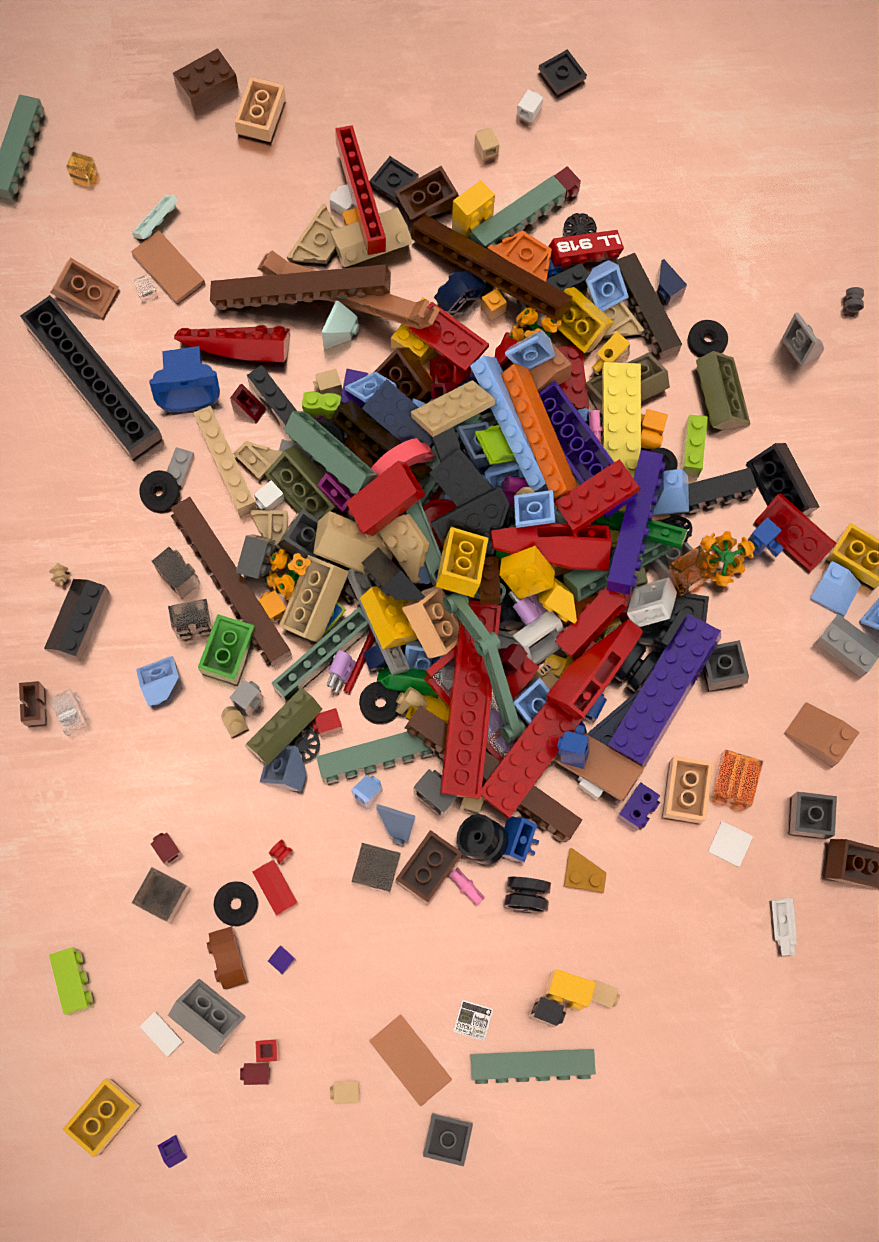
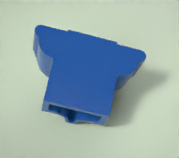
(184, 381)

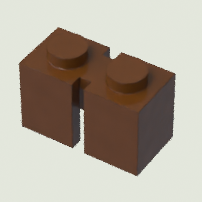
(32, 695)

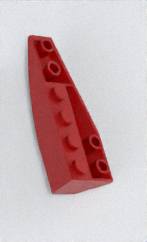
(241, 342)
(559, 544)
(592, 672)

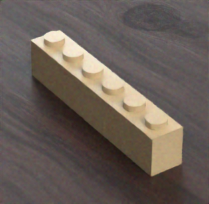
(225, 461)

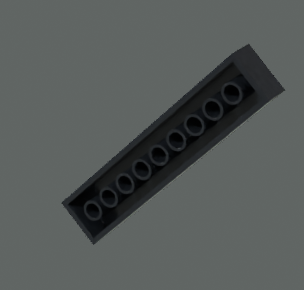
(91, 377)

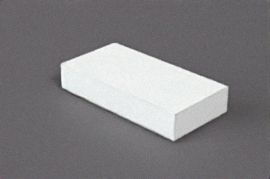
(161, 1034)

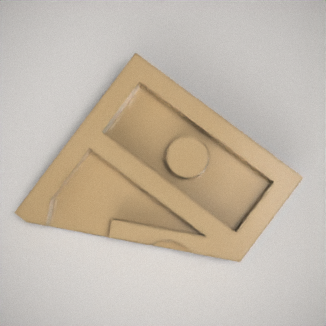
(256, 457)
(271, 523)

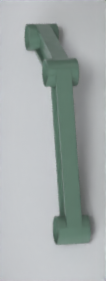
(433, 555)
(487, 646)

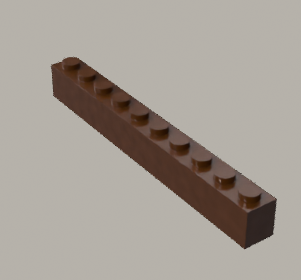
(491, 268)
(300, 287)
(232, 584)
(536, 804)

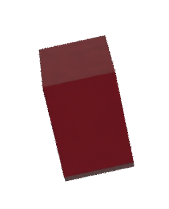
(246, 403)

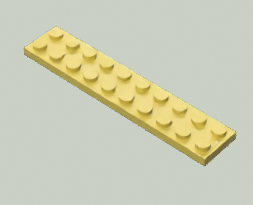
(621, 417)

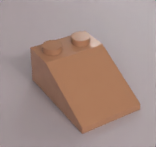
(84, 288)
(552, 370)
(822, 733)

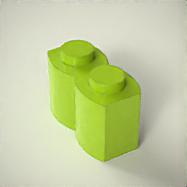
(320, 405)

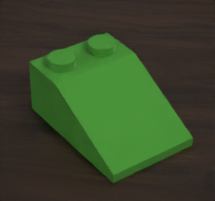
(226, 649)

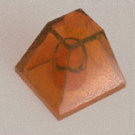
(690, 570)

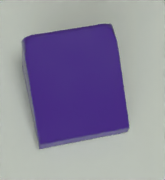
(281, 959)
(172, 1151)

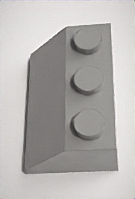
(849, 646)
(206, 1015)

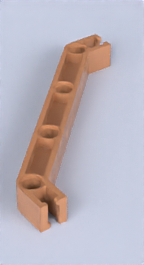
(385, 306)

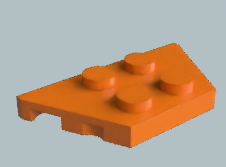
(525, 253)

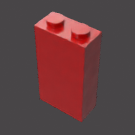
(385, 498)

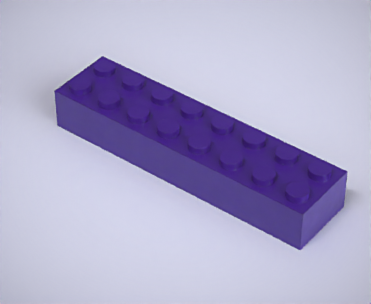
(579, 443)
(665, 690)

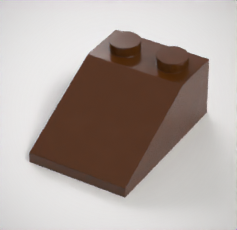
(428, 195)
(853, 863)

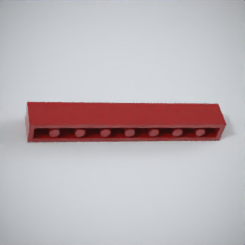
(360, 190)

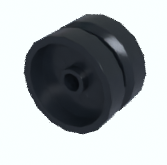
(636, 667)
(482, 839)
(526, 896)

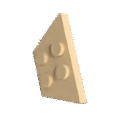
(316, 241)
(623, 321)
(406, 544)

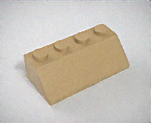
(350, 241)
(343, 543)
(314, 599)

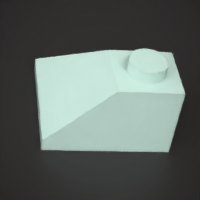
(339, 326)

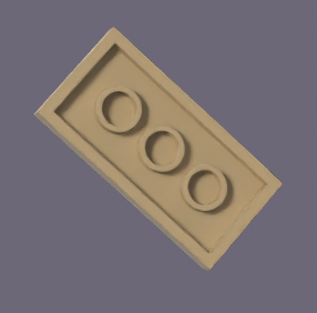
(452, 408)

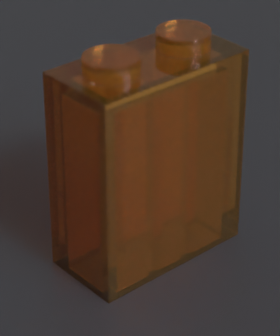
(736, 779)

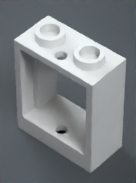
(652, 604)
(535, 631)

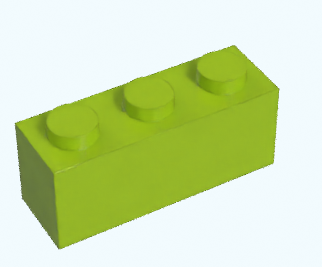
(694, 444)
(70, 980)

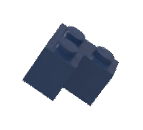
(459, 289)

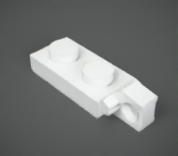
(784, 925)

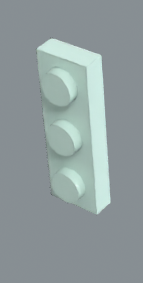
(155, 217)

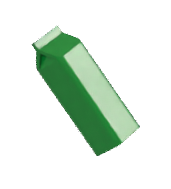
(402, 681)

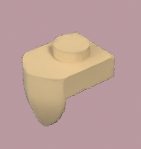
(410, 697)
(233, 720)

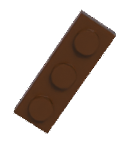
(490, 581)

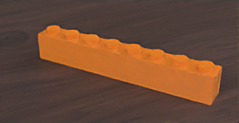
(539, 430)

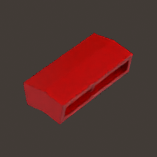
(275, 887)

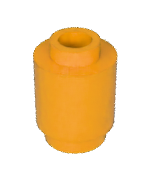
(650, 439)

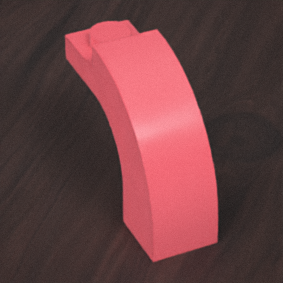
(408, 452)

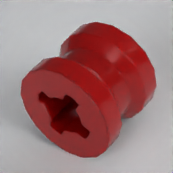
(280, 851)

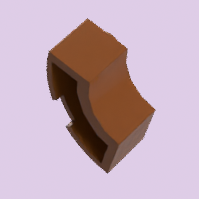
(227, 958)

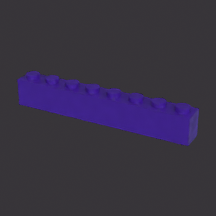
(635, 522)

